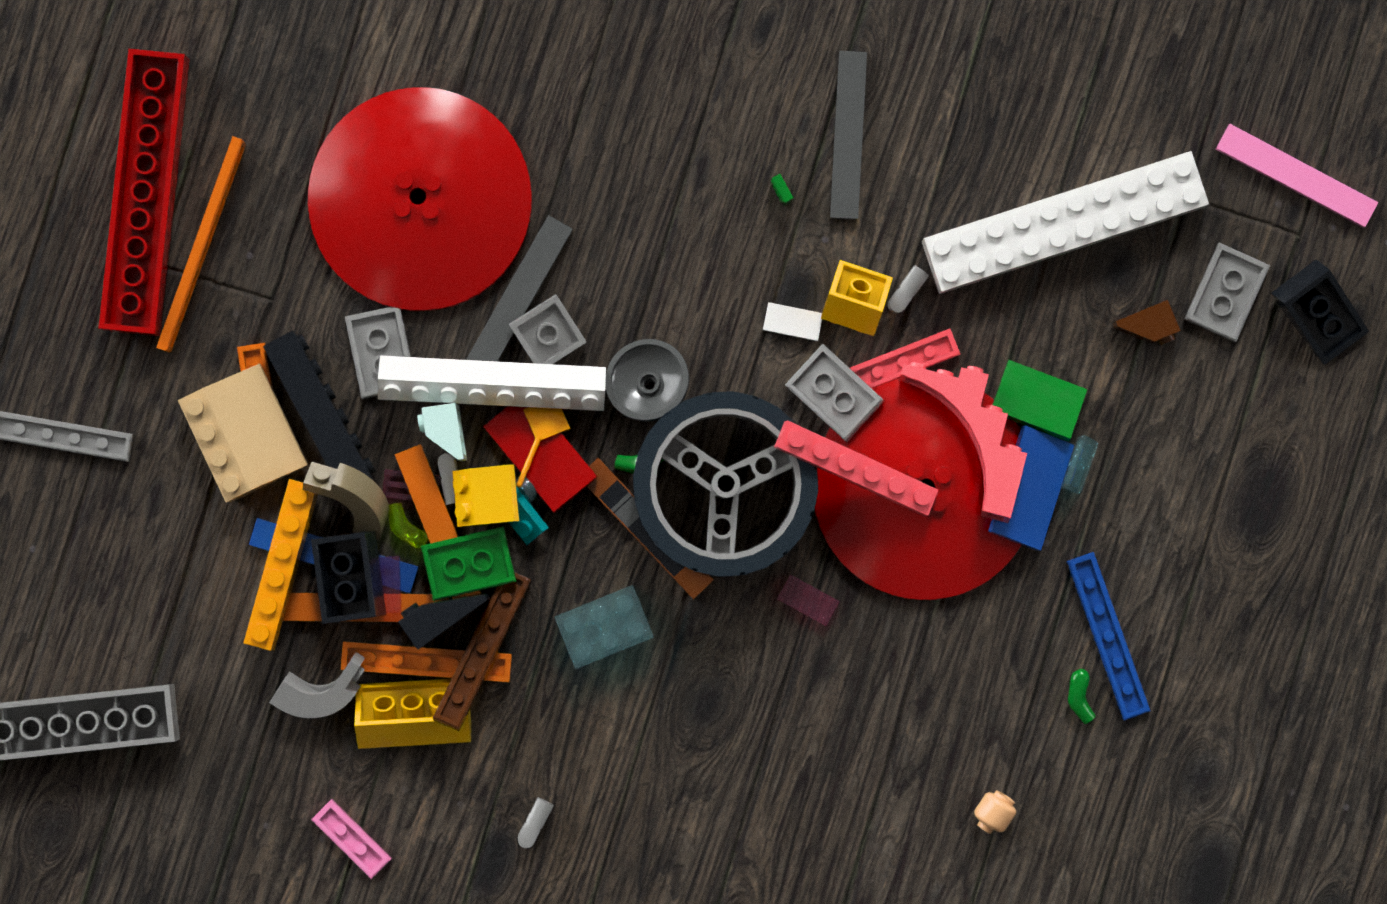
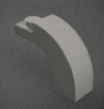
(317, 701)

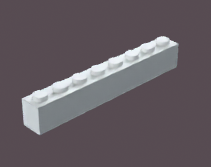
(491, 383)

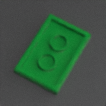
(1039, 400)
(468, 563)

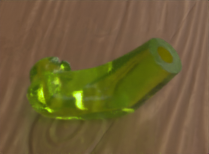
(404, 529)

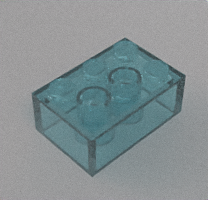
(604, 627)

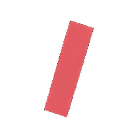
(925, 351)

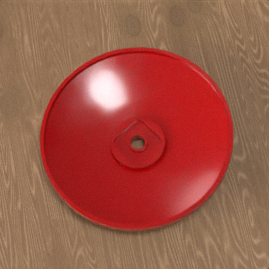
(432, 250)
(894, 545)

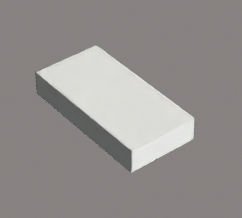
(792, 321)

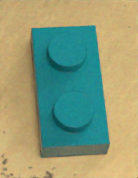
(530, 523)

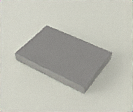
(1227, 292)
(373, 336)
(834, 392)

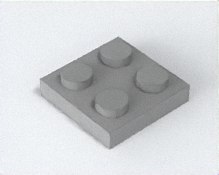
(547, 332)

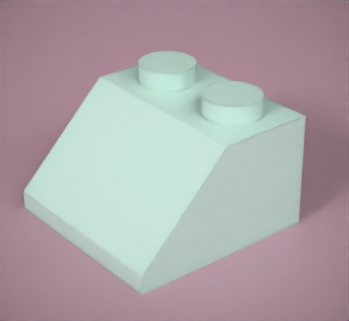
(444, 427)

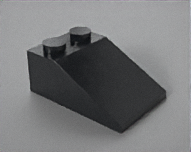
(1320, 311)
(433, 618)

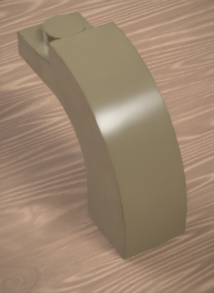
(353, 490)

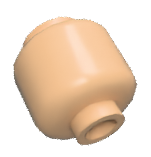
(995, 812)

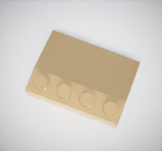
(243, 433)

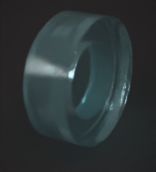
(528, 490)

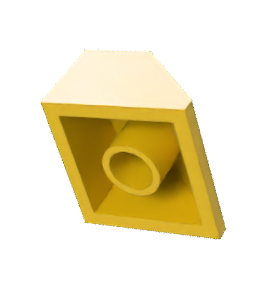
(856, 298)
(485, 495)

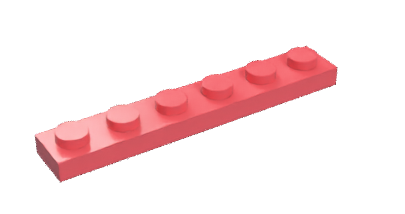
(856, 468)

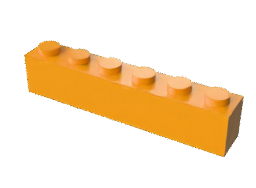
(281, 566)

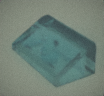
(1079, 464)

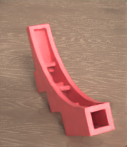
(963, 396)

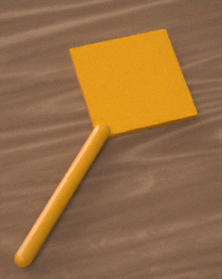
(544, 424)

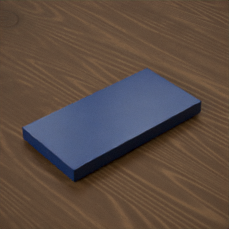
(1038, 488)

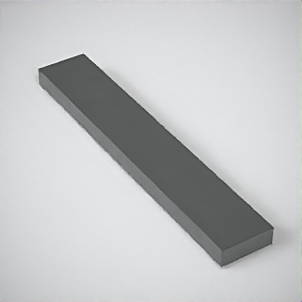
(848, 135)
(521, 290)

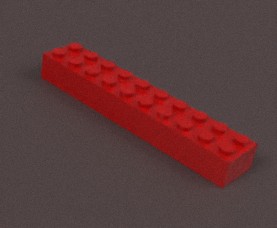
(144, 192)

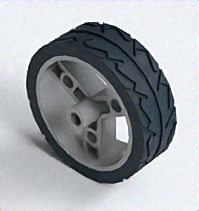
(720, 554)

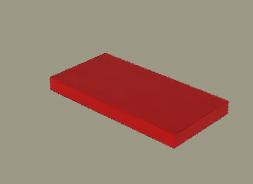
(556, 466)

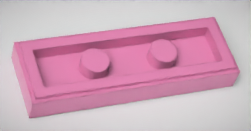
(351, 838)

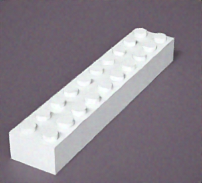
(1065, 222)

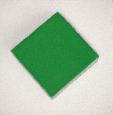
(781, 189)

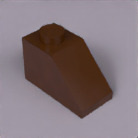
(1151, 324)

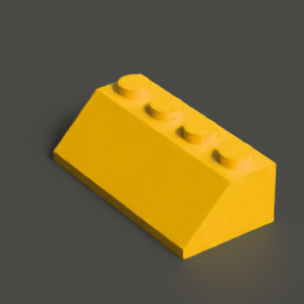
(403, 715)

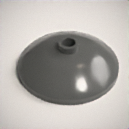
(637, 366)

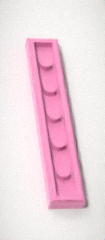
(1296, 175)

